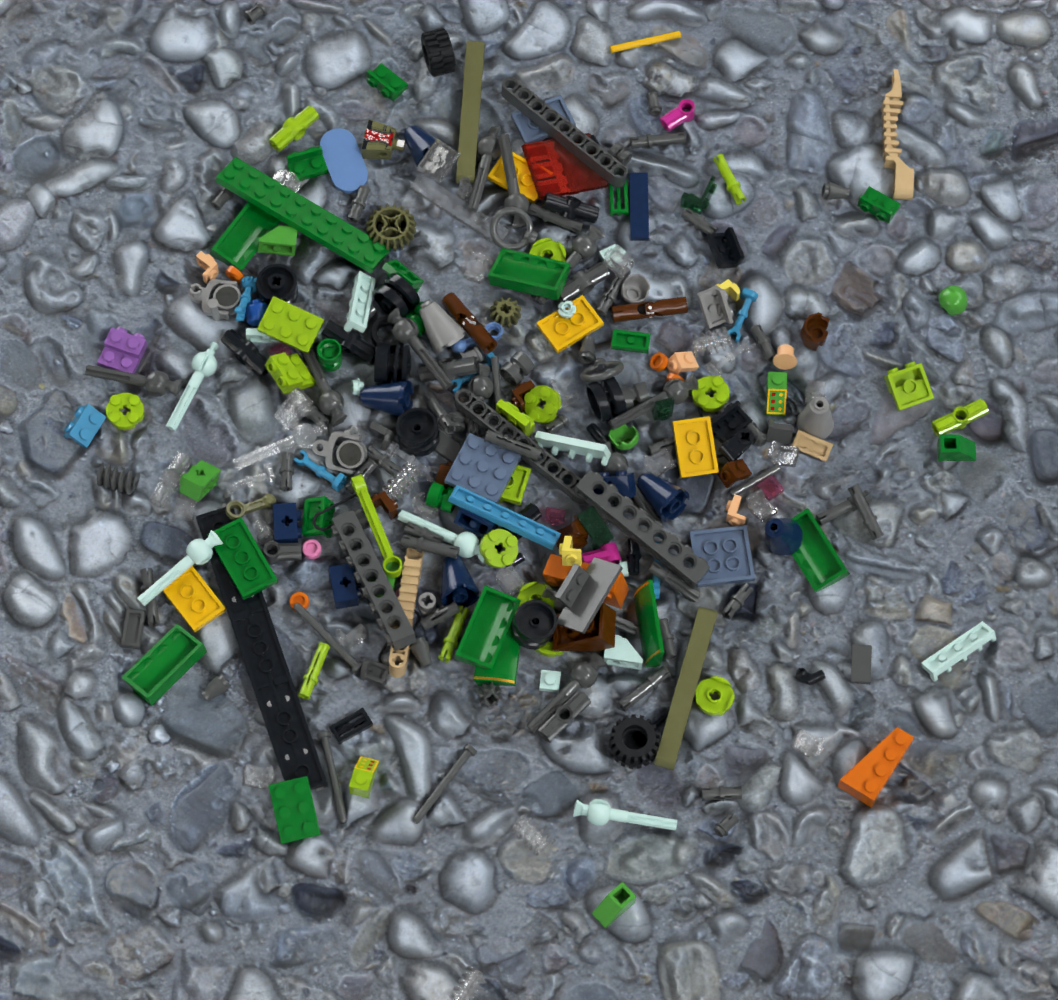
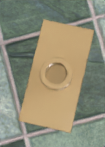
(812, 445)

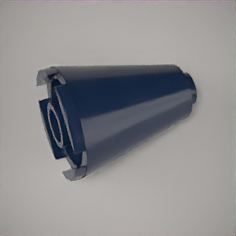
(418, 142)
(388, 397)
(663, 496)
(783, 536)
(457, 583)

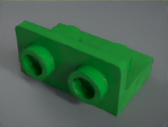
(386, 82)
(307, 163)
(878, 204)
(398, 268)
(313, 506)

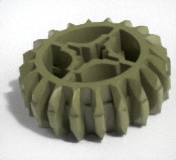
(391, 218)

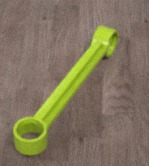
(360, 488)

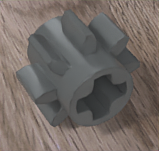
(489, 694)

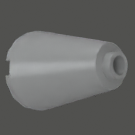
(440, 326)
(816, 418)

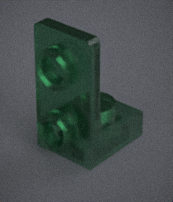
(698, 204)
(663, 409)
(595, 527)

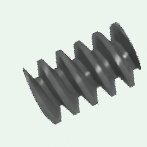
(117, 480)

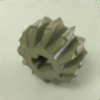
(512, 312)

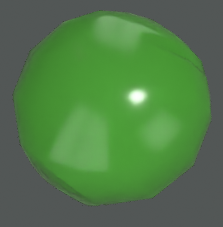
(953, 300)
(624, 437)

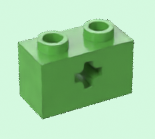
(199, 480)

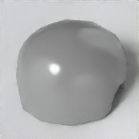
(635, 289)

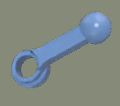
(467, 343)

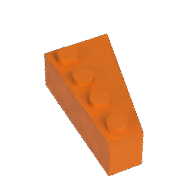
(556, 573)
(873, 772)

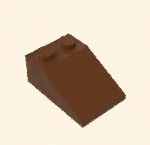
(598, 636)

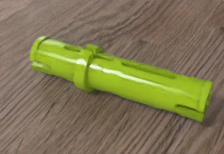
(733, 185)
(451, 641)
(311, 678)

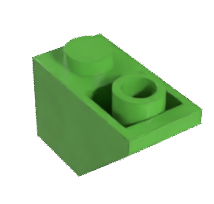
(614, 905)

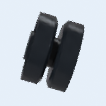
(277, 281)
(396, 294)
(606, 399)
(418, 432)
(534, 624)

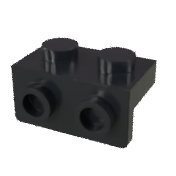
(725, 248)
(729, 422)

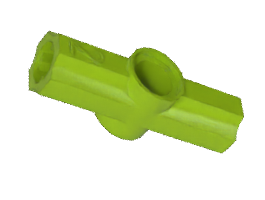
(294, 128)
(969, 412)

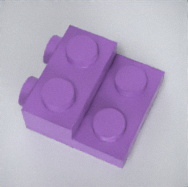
(122, 350)

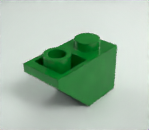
(955, 448)

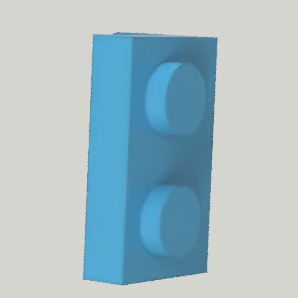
(84, 425)

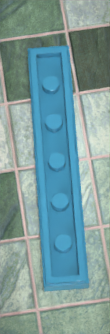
(504, 517)

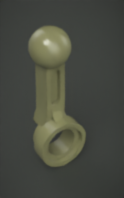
(265, 502)

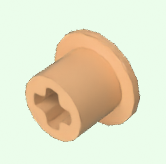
(785, 357)

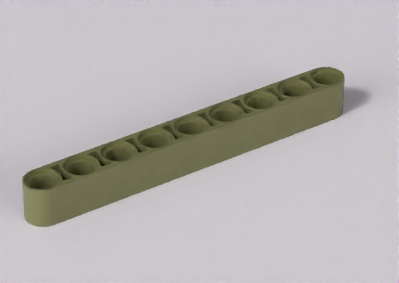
(470, 110)
(686, 688)

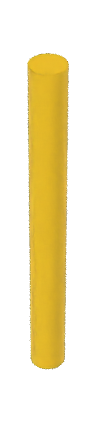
(646, 41)

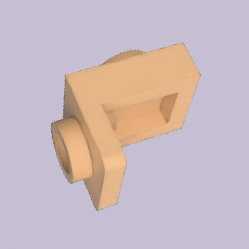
(208, 263)
(682, 362)
(732, 507)

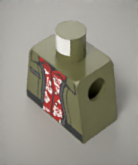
(380, 141)

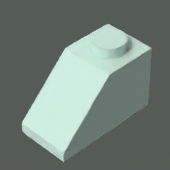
(623, 655)

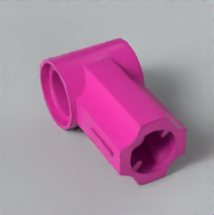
(678, 116)
(607, 552)

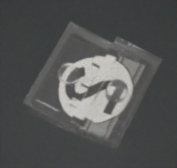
(438, 160)

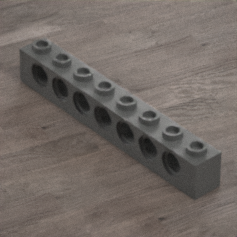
(659, 551)
(398, 637)

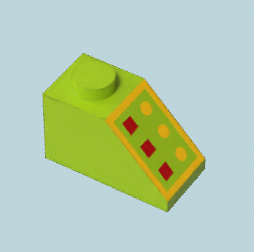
(363, 777)

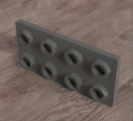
(585, 592)

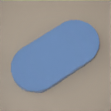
(344, 160)

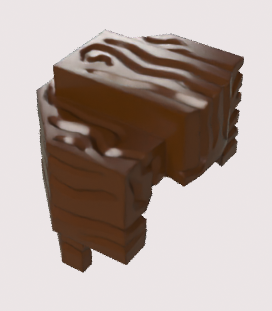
(814, 331)
(578, 534)

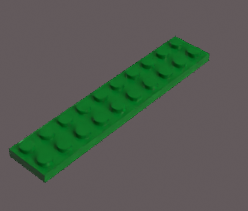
(302, 215)

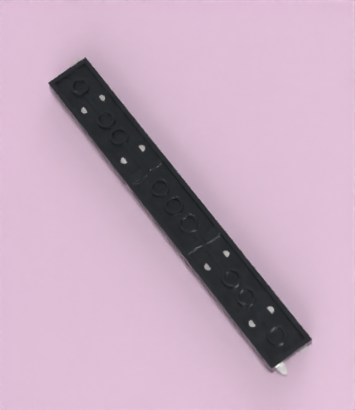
(267, 670)

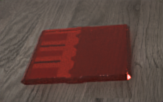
(559, 170)

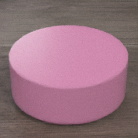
(311, 549)

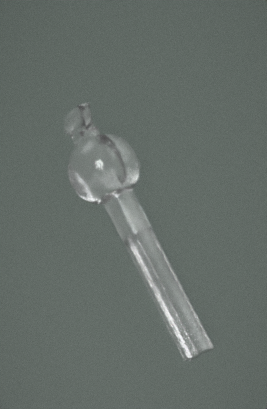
(302, 435)

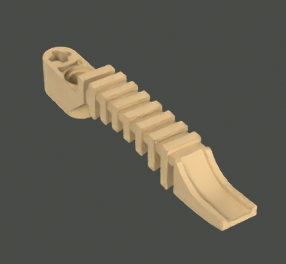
(890, 109)
(407, 597)

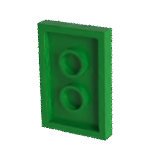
(294, 809)

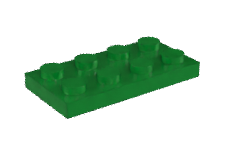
(243, 559)

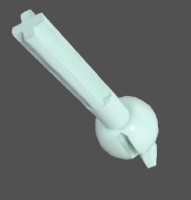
(203, 365)
(466, 541)
(198, 553)
(600, 812)

